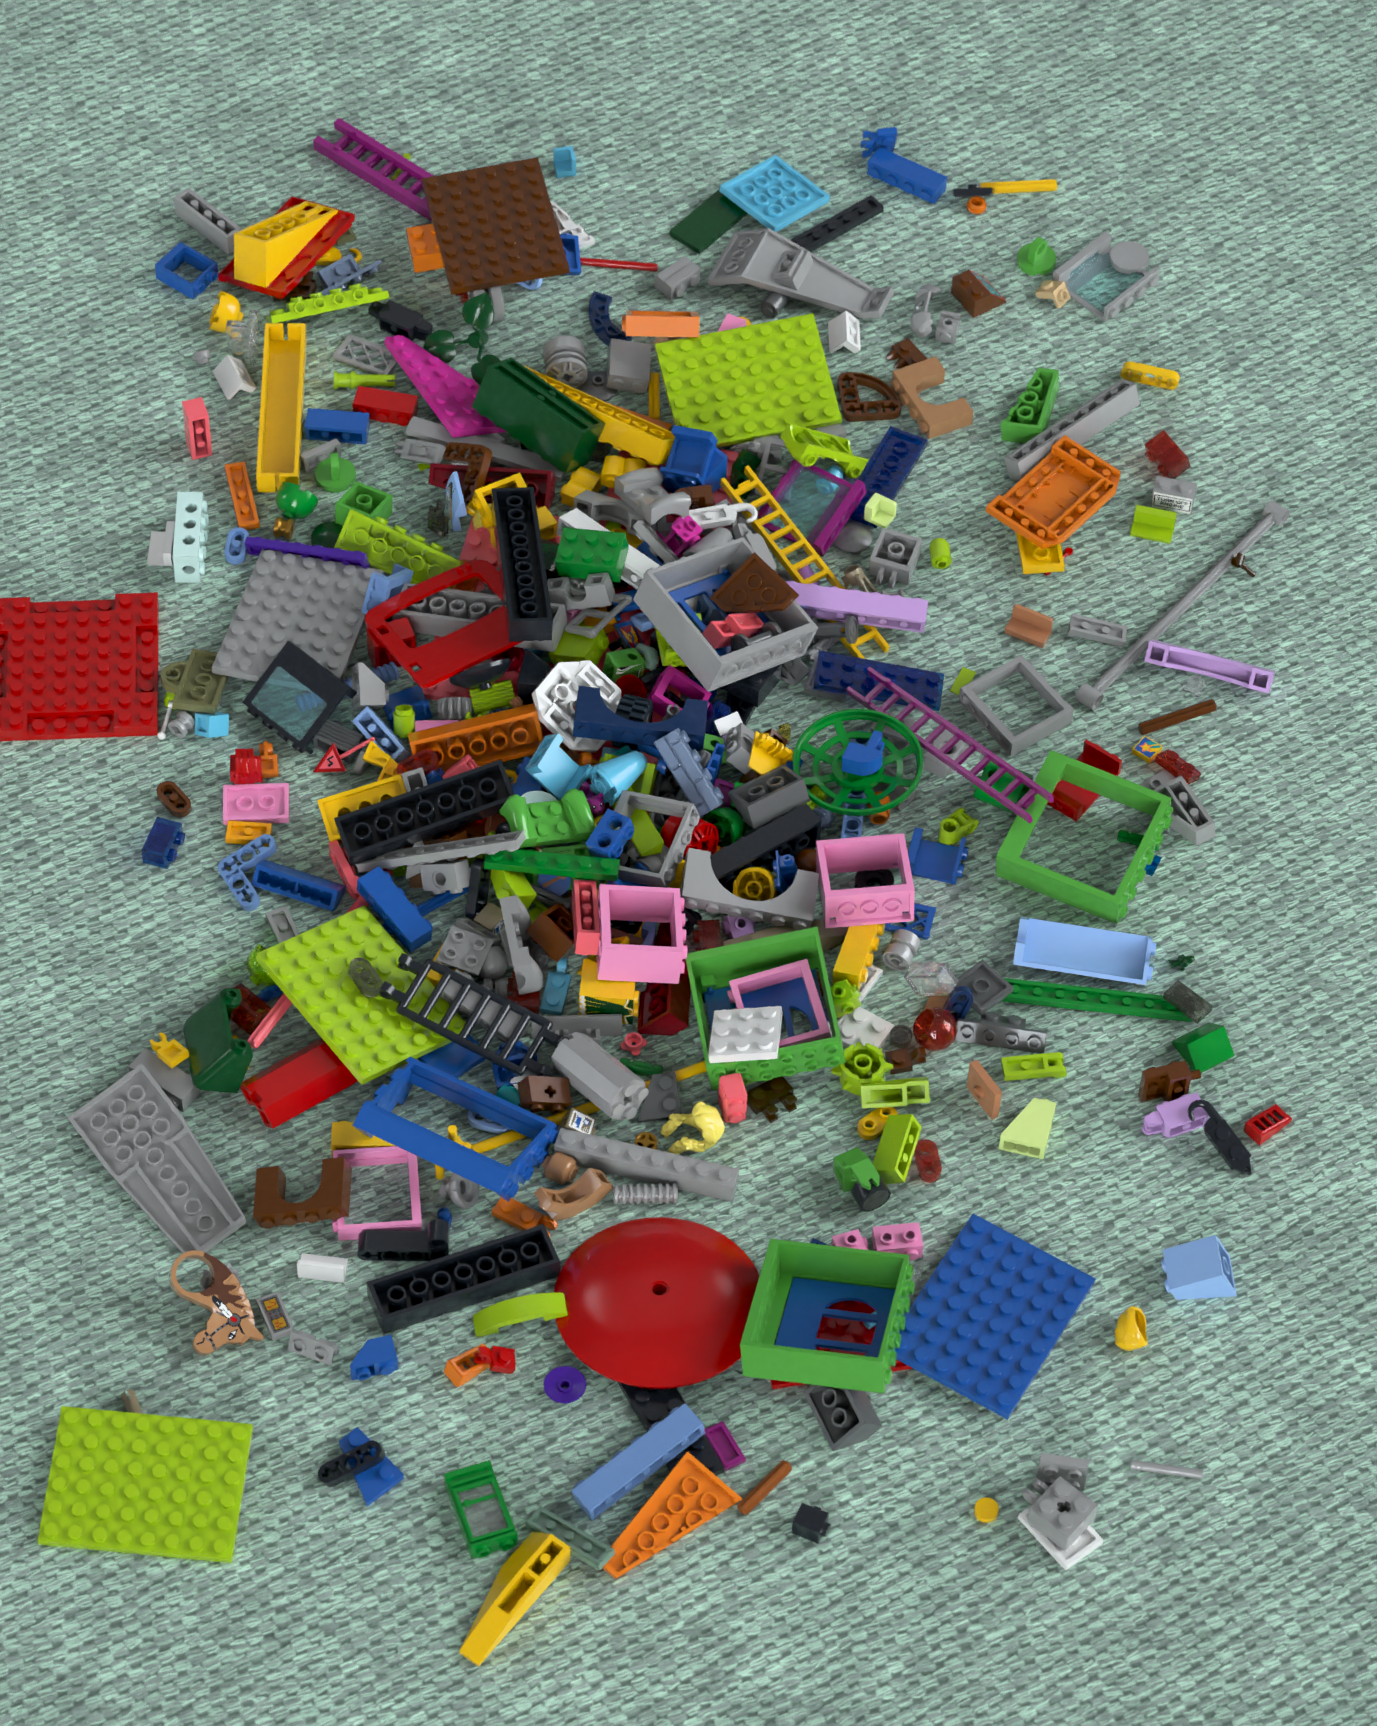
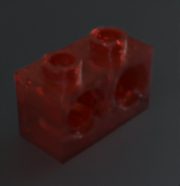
(250, 1011)

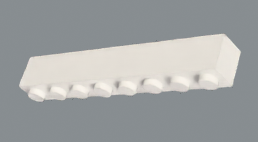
(636, 562)

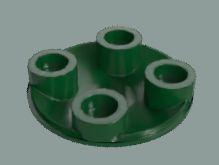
(326, 534)

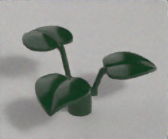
(479, 313)

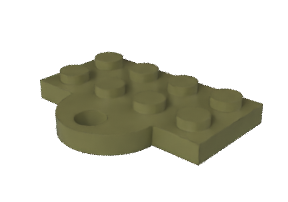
(194, 683)

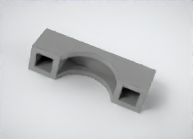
(608, 508)

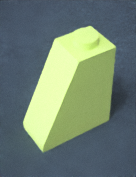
(1030, 1129)

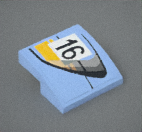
(455, 501)

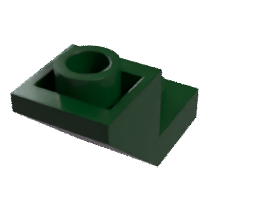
(737, 473)

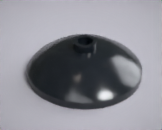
(482, 675)

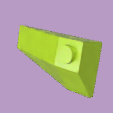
(512, 883)

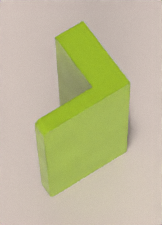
(1153, 524)

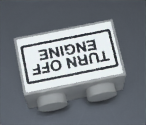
(1173, 495)

